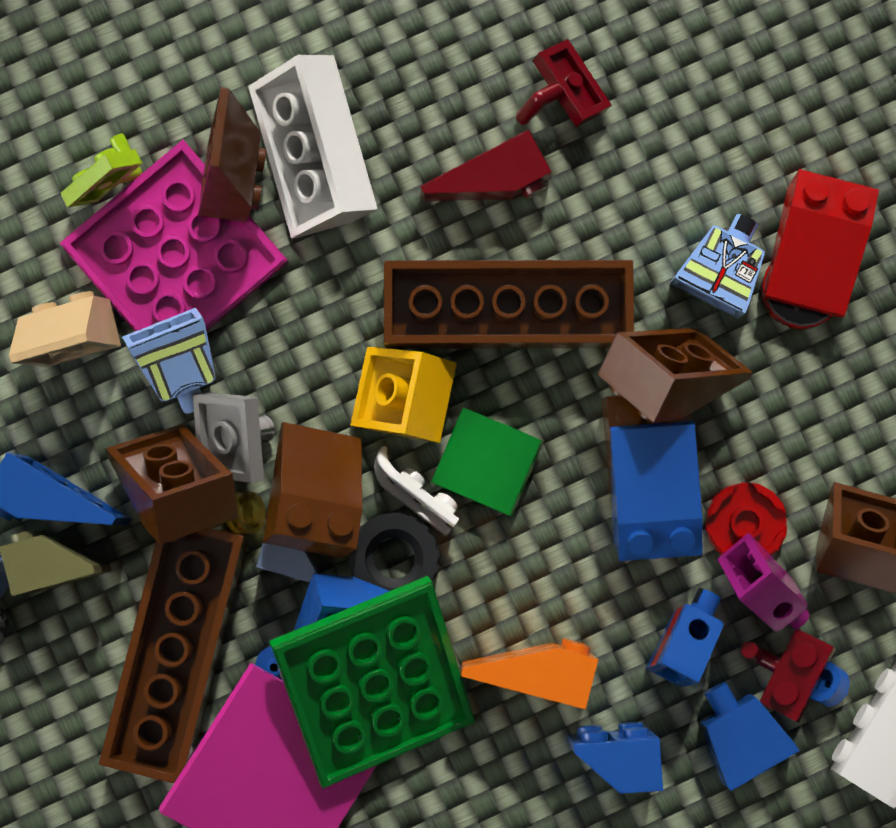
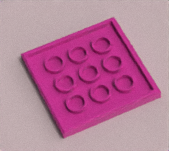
(162, 257)
(257, 768)

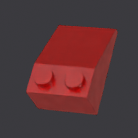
(820, 242)

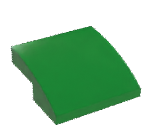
(487, 462)

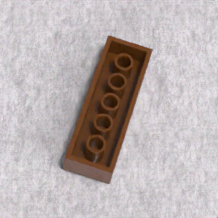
(506, 303)
(174, 654)

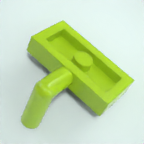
(110, 168)

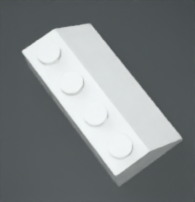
(312, 145)
(870, 751)

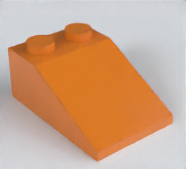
(545, 671)

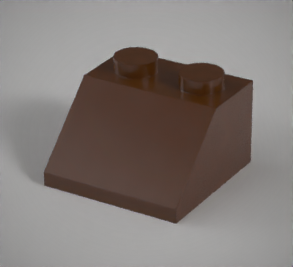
(858, 537)

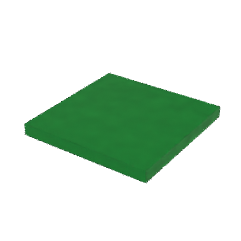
(373, 681)

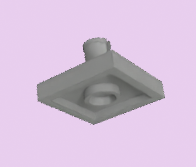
(233, 432)

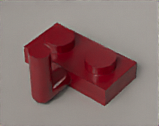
(569, 83)
(794, 673)

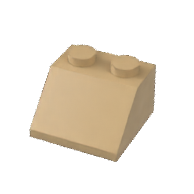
(64, 331)

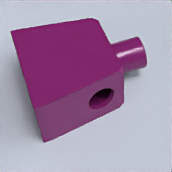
(773, 595)

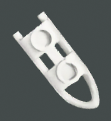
(409, 486)

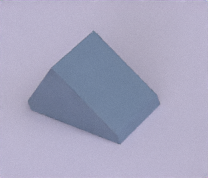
(287, 562)

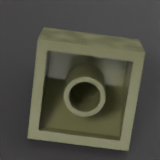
(47, 561)

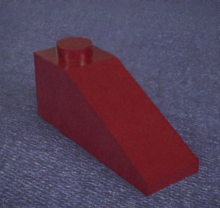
(497, 174)

